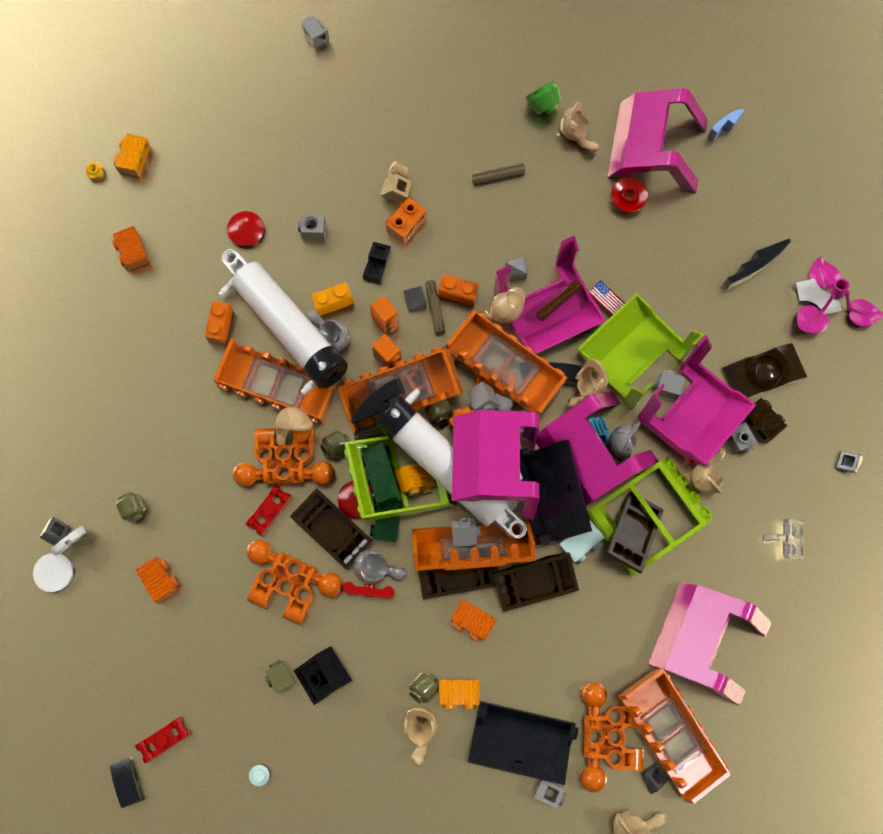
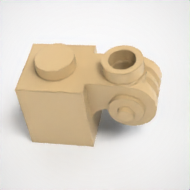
(396, 186)

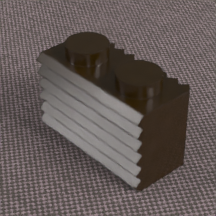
(765, 420)

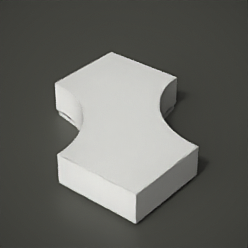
(810, 291)

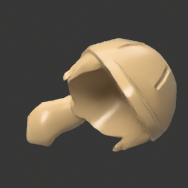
(573, 127)
(506, 306)
(591, 380)
(290, 419)
(706, 477)
(420, 728)
(629, 824)

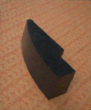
(378, 400)

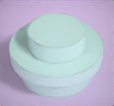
(259, 775)

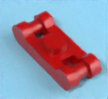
(268, 510)
(368, 591)
(162, 740)

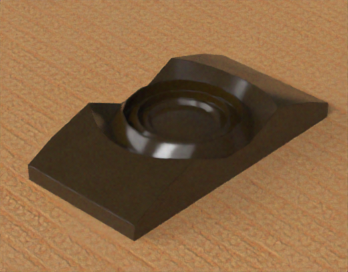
(765, 371)
(331, 528)
(633, 533)
(536, 581)
(443, 583)

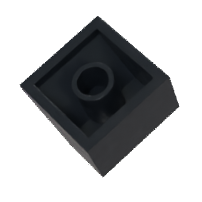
(322, 675)

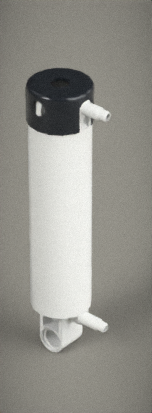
(285, 321)
(435, 455)

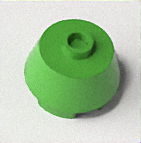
(544, 98)

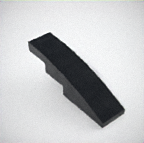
(759, 261)

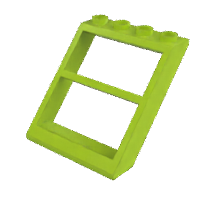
(361, 486)
(682, 488)

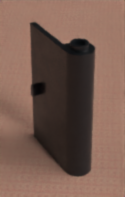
(561, 503)
(532, 739)

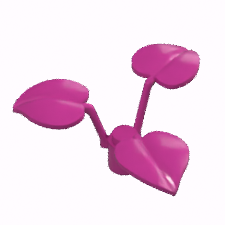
(826, 275)

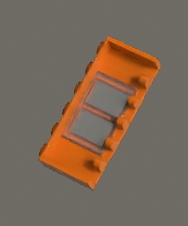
(505, 363)
(430, 374)
(271, 381)
(435, 548)
(674, 735)

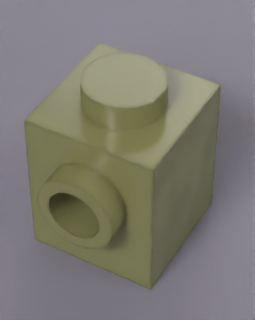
(279, 676)

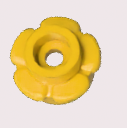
(94, 174)

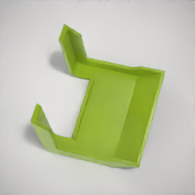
(631, 344)

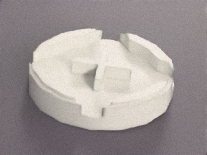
(65, 543)
(53, 572)

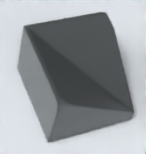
(518, 270)
(415, 298)
(54, 531)

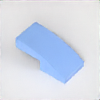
(726, 122)

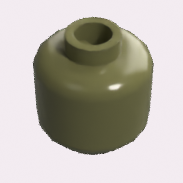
(439, 413)
(333, 445)
(130, 506)
(423, 687)

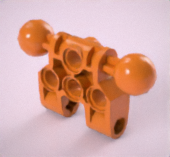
(264, 441)
(261, 593)
(593, 777)

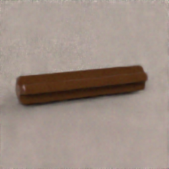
(558, 300)

